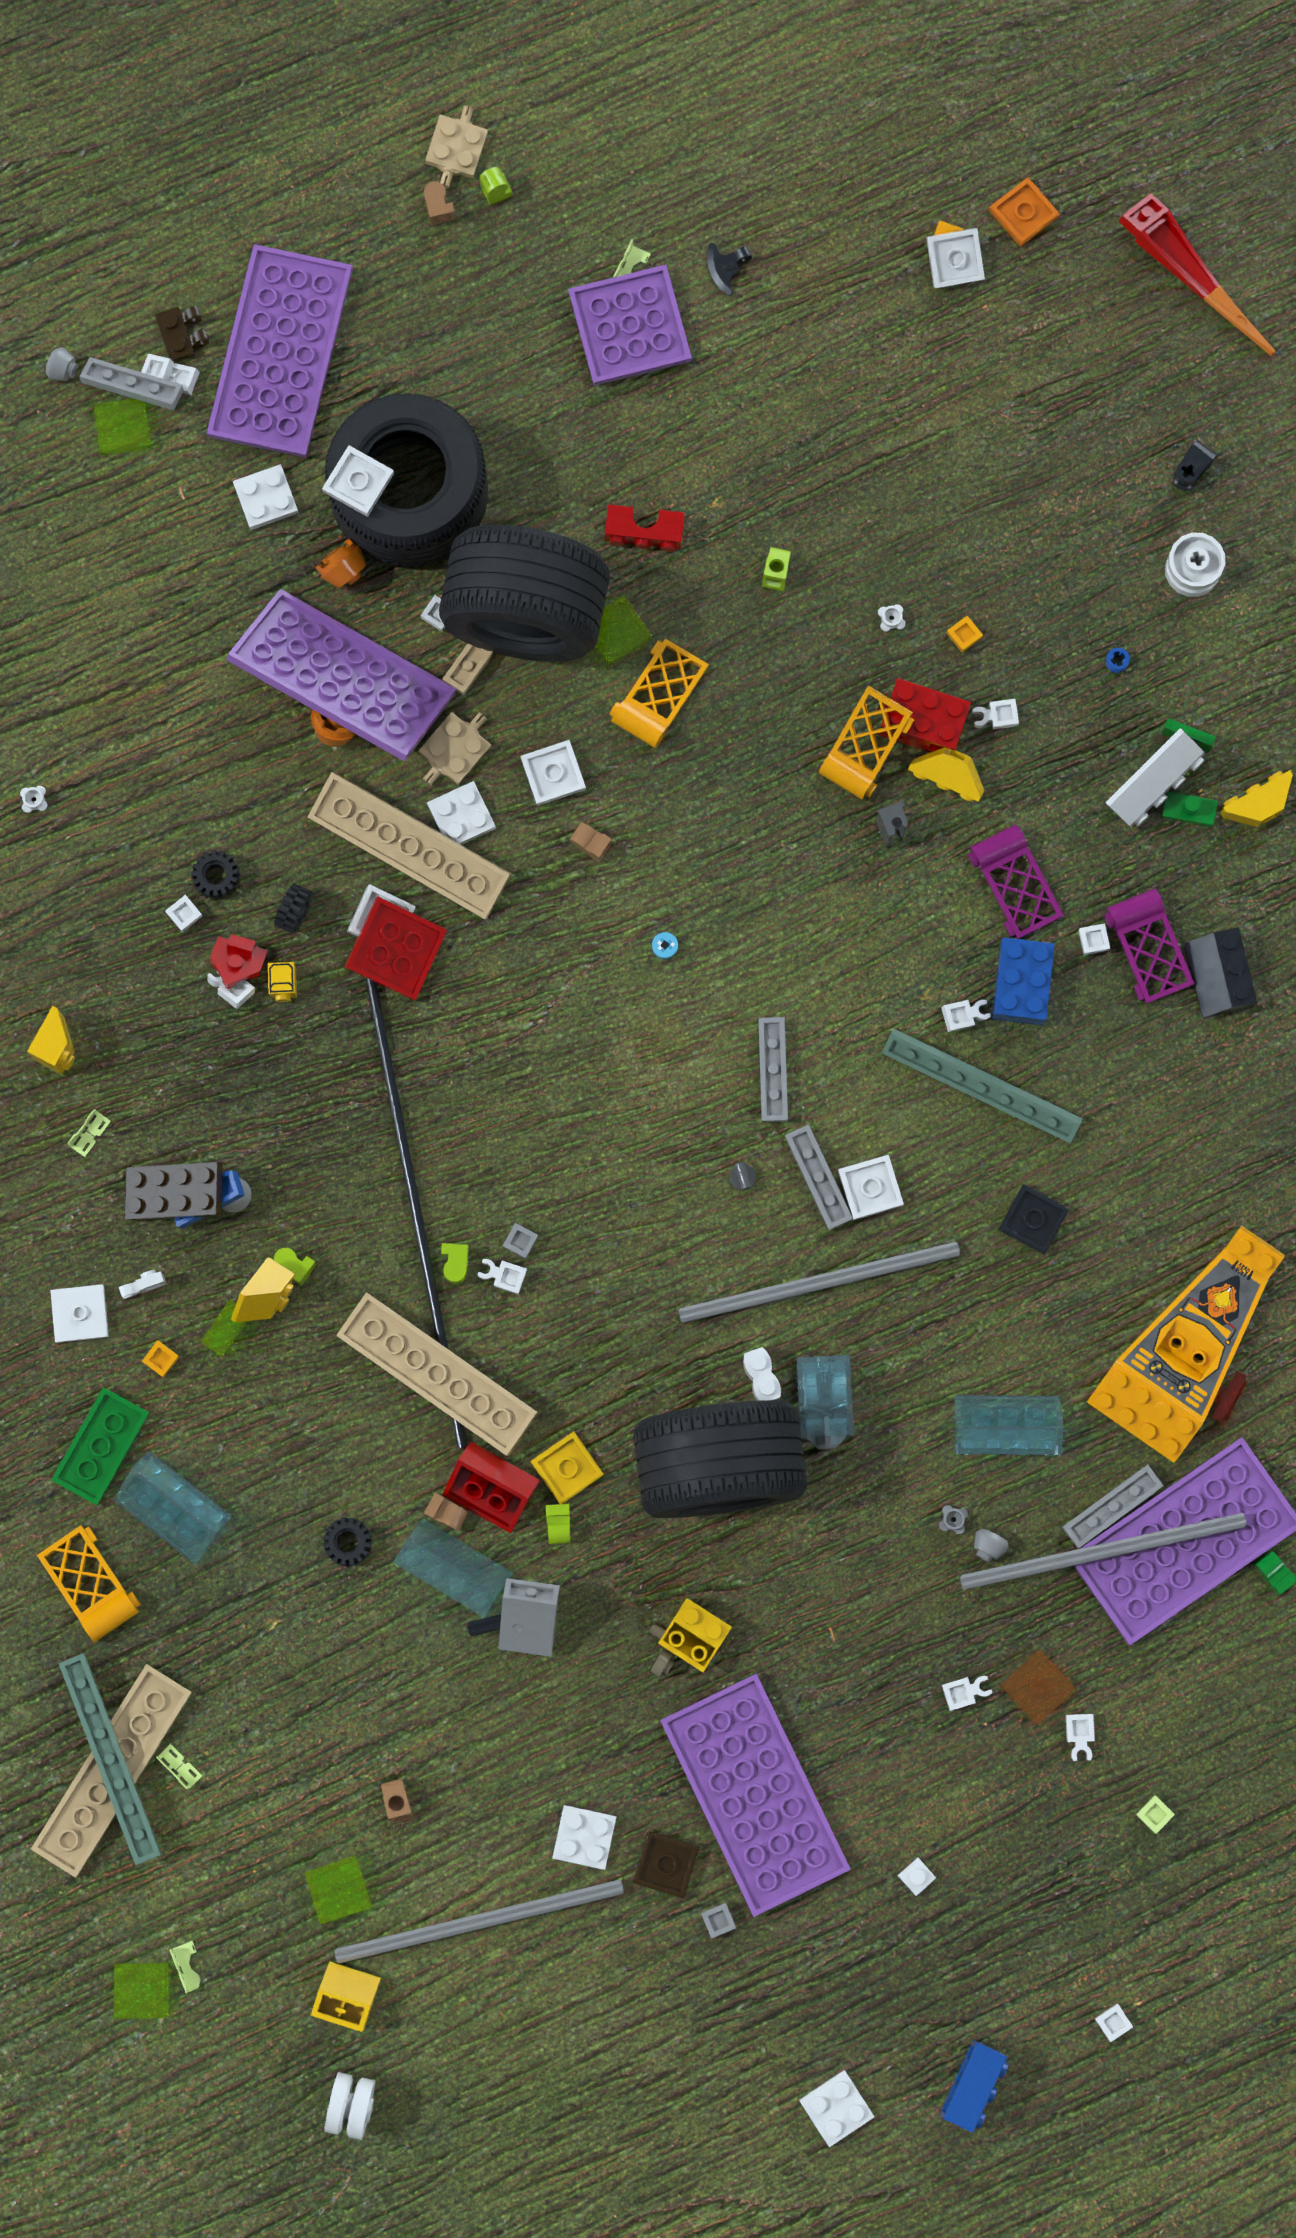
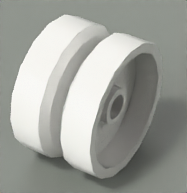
(1184, 556)
(349, 2105)

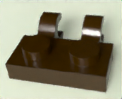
(175, 335)

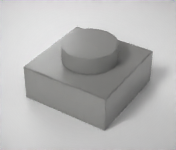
(520, 1241)
(718, 1920)

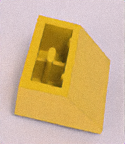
(695, 1635)
(346, 1996)

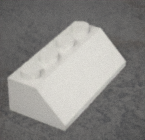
(1156, 777)

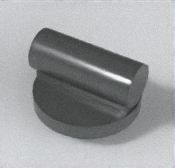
(742, 1176)

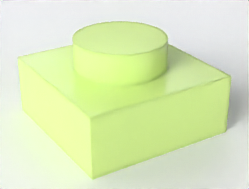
(1155, 1814)

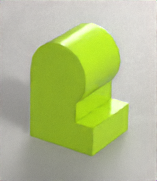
(494, 185)
(776, 569)
(289, 1260)
(456, 1268)
(558, 1523)

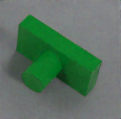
(1202, 739)
(1189, 809)

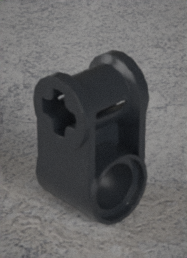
(1194, 463)

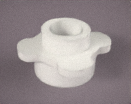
(896, 612)
(28, 793)

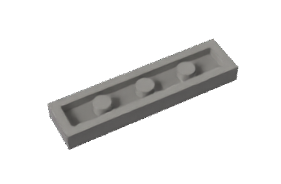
(131, 383)
(773, 1069)
(818, 1177)
(1112, 1506)

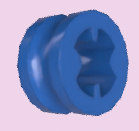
(1120, 652)

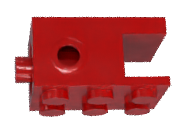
(936, 717)

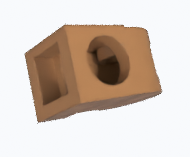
(436, 204)
(591, 842)
(446, 1512)
(396, 1801)

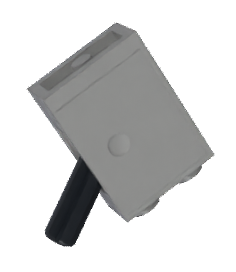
(526, 1618)

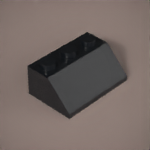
(1220, 973)

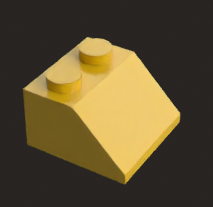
(53, 1043)
(264, 1293)

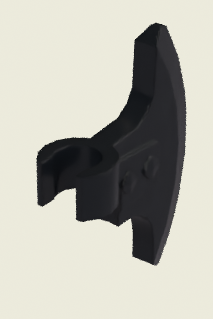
(725, 267)

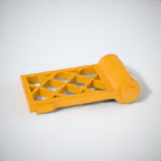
(640, 719)
(848, 771)
(112, 1608)

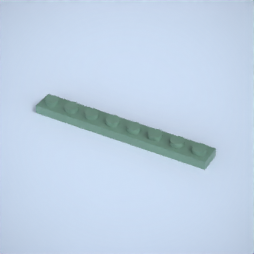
(982, 1086)
(110, 1759)

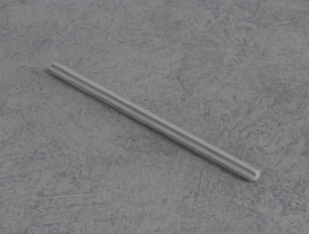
(819, 1282)
(1102, 1551)
(479, 1921)

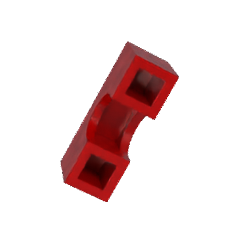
(623, 530)

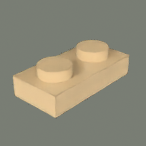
(467, 668)

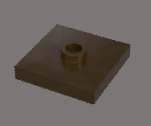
(666, 1864)

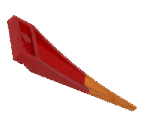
(1165, 241)

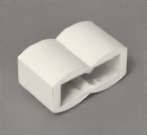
(758, 1369)

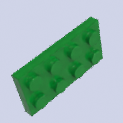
(100, 1446)

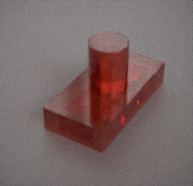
(1228, 1398)

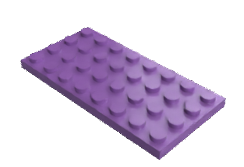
(280, 351)
(341, 674)
(1158, 1582)
(755, 1795)

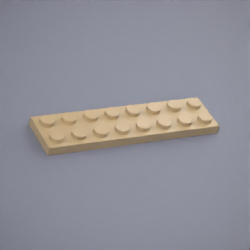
(409, 845)
(437, 1374)
(86, 1806)

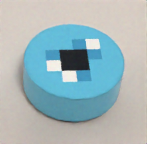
(664, 945)

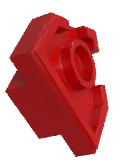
(237, 959)

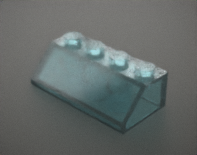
(1008, 1425)
(172, 1507)
(453, 1568)

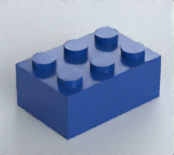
(1023, 981)
(974, 2086)

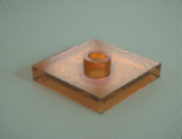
(1038, 1687)

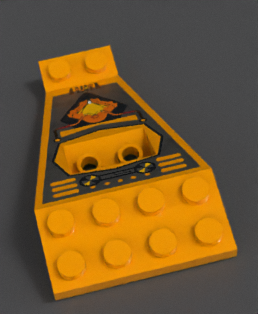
(1160, 1386)

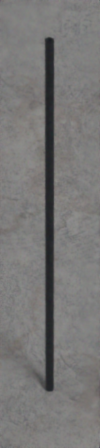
(410, 1182)

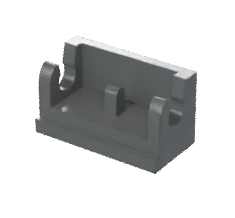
(889, 821)

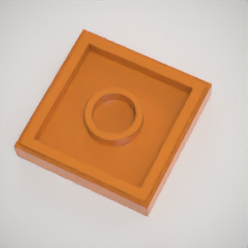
(1024, 212)

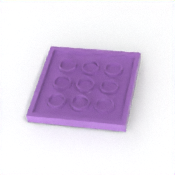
(629, 325)

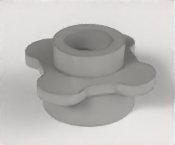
(958, 1525)

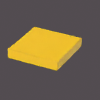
(567, 1468)

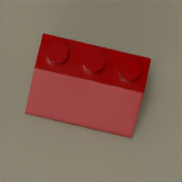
(490, 1487)

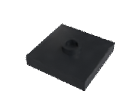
(1033, 1219)

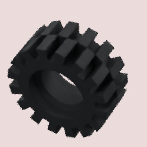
(215, 890)
(293, 908)
(331, 1541)

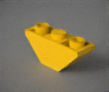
(950, 771)
(1260, 802)

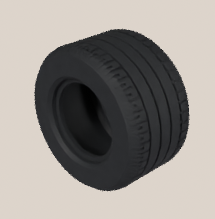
(428, 531)
(524, 593)
(720, 1459)

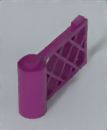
(1006, 848)
(1131, 916)

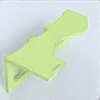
(635, 256)
(86, 1137)
(182, 1770)
(183, 1956)

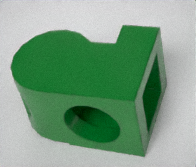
(1275, 1573)

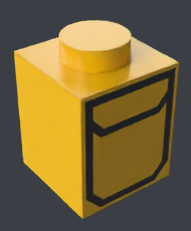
(282, 981)

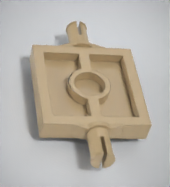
(456, 146)
(454, 748)

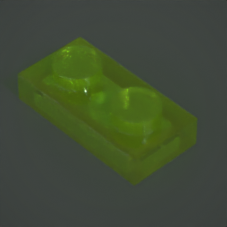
(223, 1331)

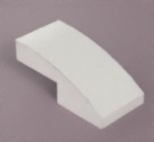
(168, 370)

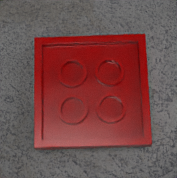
(395, 948)

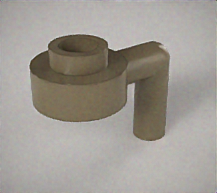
(663, 1662)

